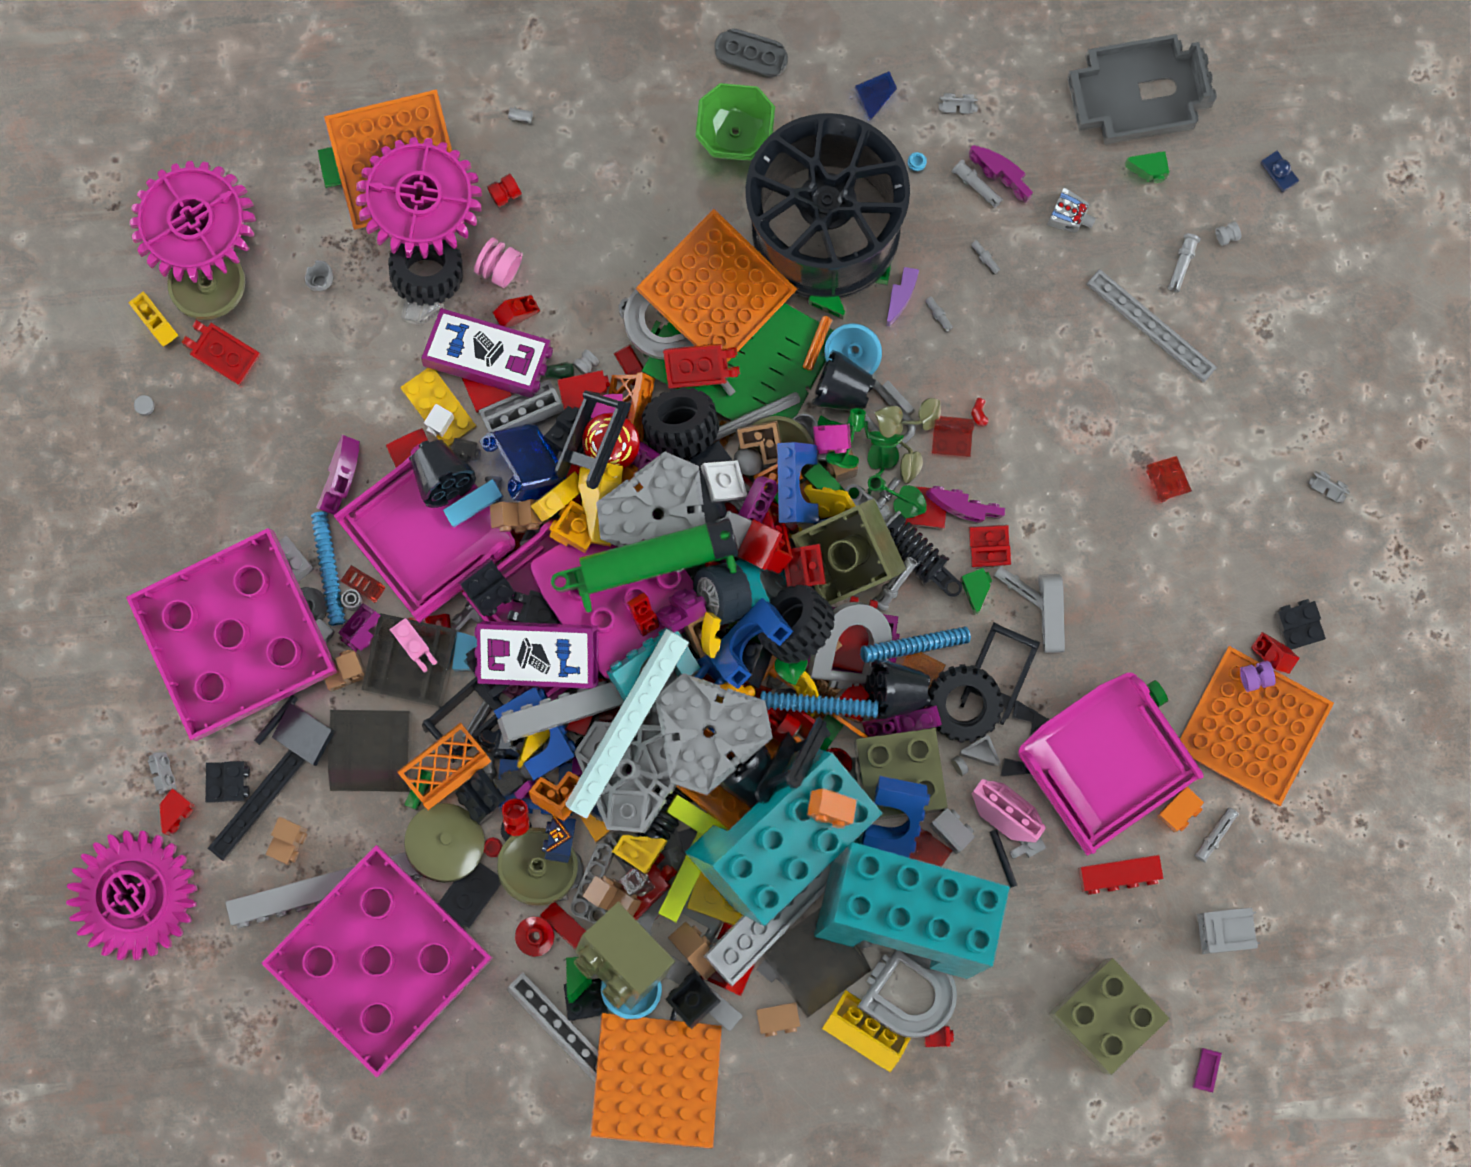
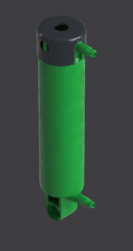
(650, 559)

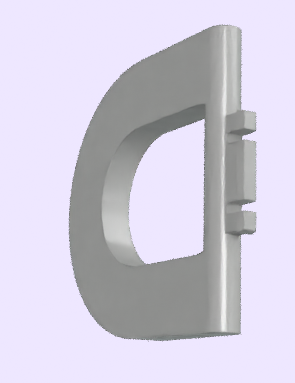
(639, 333)
(845, 616)
(679, 969)
(895, 1019)

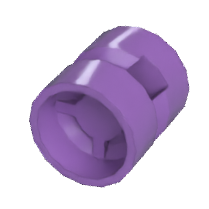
(1257, 676)

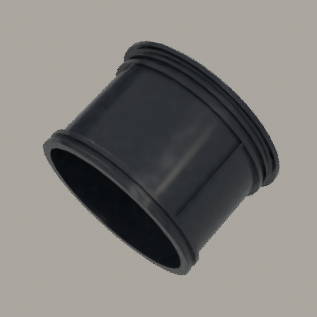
(828, 200)

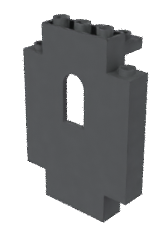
(1110, 94)

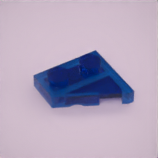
(875, 93)

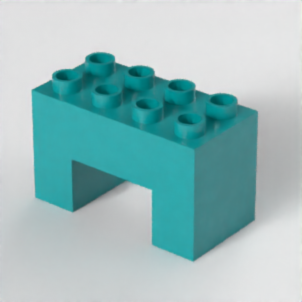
(777, 845)
(913, 909)

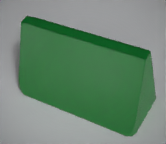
(412, 800)

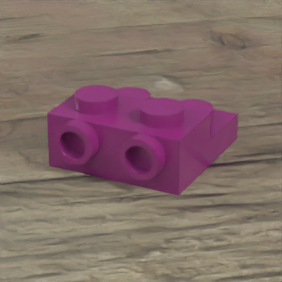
(684, 610)
(356, 630)

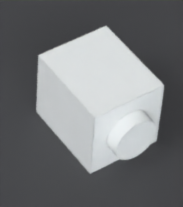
(438, 421)

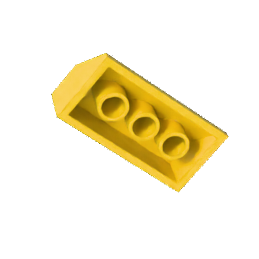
(865, 1033)

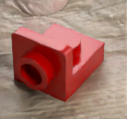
(940, 1038)

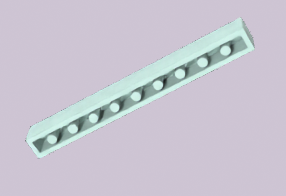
(626, 723)

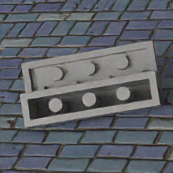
(522, 410)

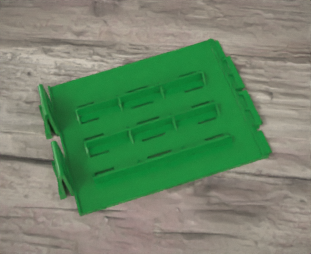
(755, 365)

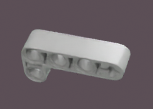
(1052, 612)
(590, 909)

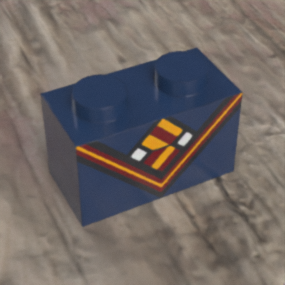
(559, 839)

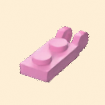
(412, 643)

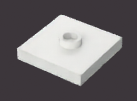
(724, 480)

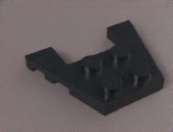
(1027, 714)

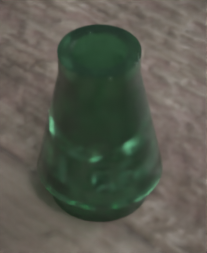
(560, 370)

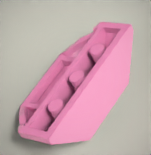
(1007, 811)

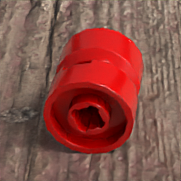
(504, 190)
(515, 817)

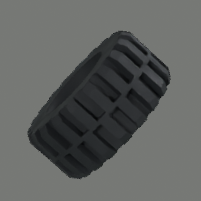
(426, 288)
(678, 406)
(809, 619)
(991, 709)

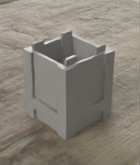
(1227, 930)

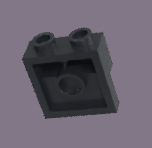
(561, 429)
(487, 588)
(1300, 624)
(227, 782)
(480, 796)
(692, 999)

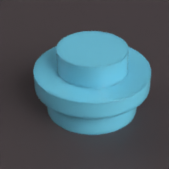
(917, 161)

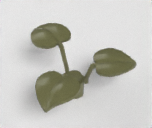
(891, 423)

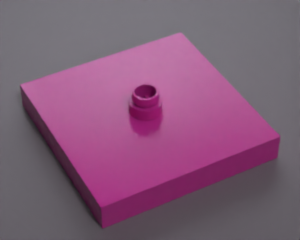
(232, 634)
(377, 961)

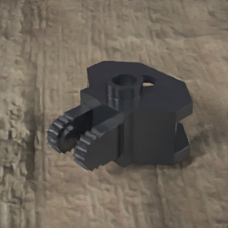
(497, 746)

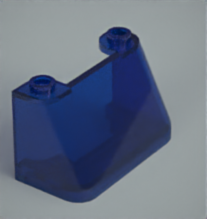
(528, 458)

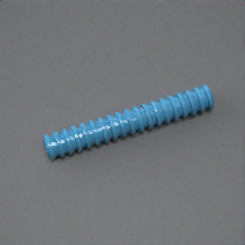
(328, 568)
(915, 644)
(820, 704)

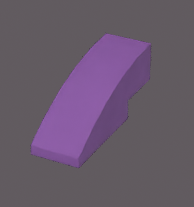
(901, 294)

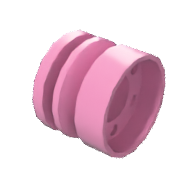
(497, 262)

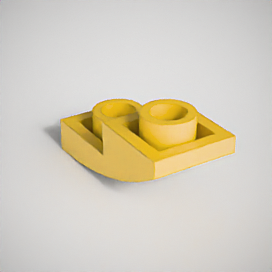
(710, 642)

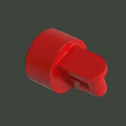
(785, 724)

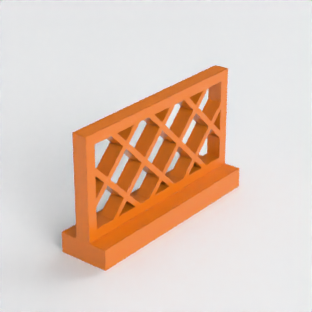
(640, 396)
(457, 776)

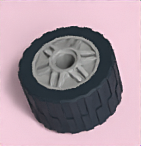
(725, 593)

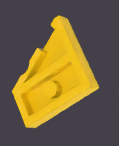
(829, 501)
(639, 851)

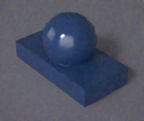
(1280, 171)

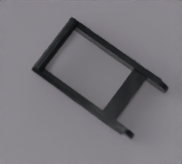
(598, 464)
(1008, 702)
(429, 723)
(808, 750)

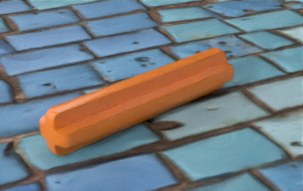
(817, 343)

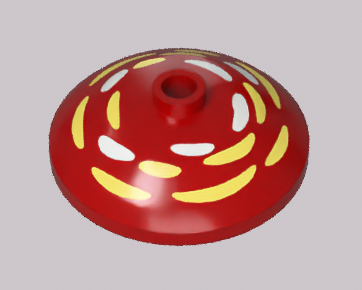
(626, 446)

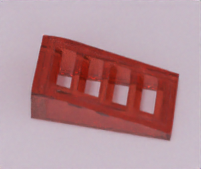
(372, 591)

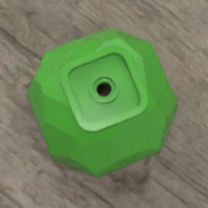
(730, 109)

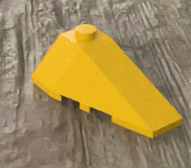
(610, 480)

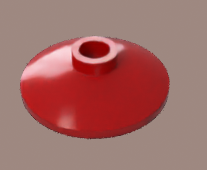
(525, 936)

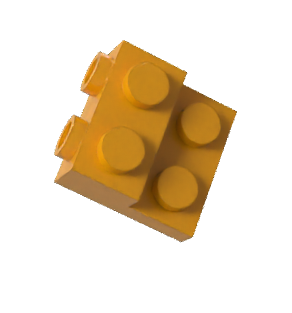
(571, 527)

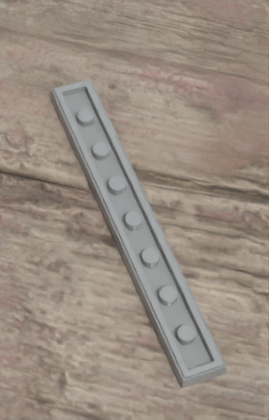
(1151, 325)

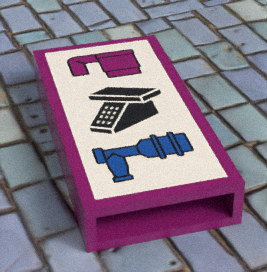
(487, 353)
(537, 654)

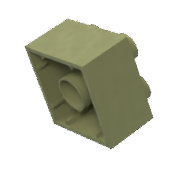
(854, 551)
(904, 757)
(622, 957)
(1109, 1016)

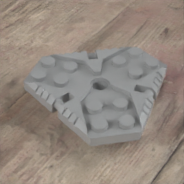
(667, 485)
(689, 709)
(631, 800)

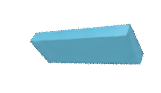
(473, 503)

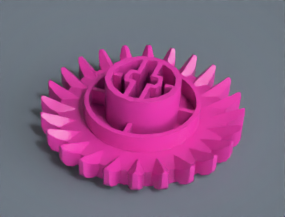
(414, 174)
(176, 203)
(106, 889)

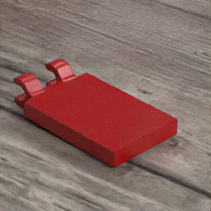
(222, 352)
(699, 365)
(852, 640)
(660, 882)

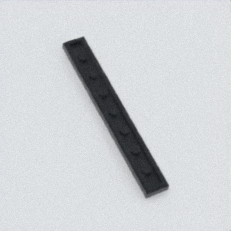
(256, 805)

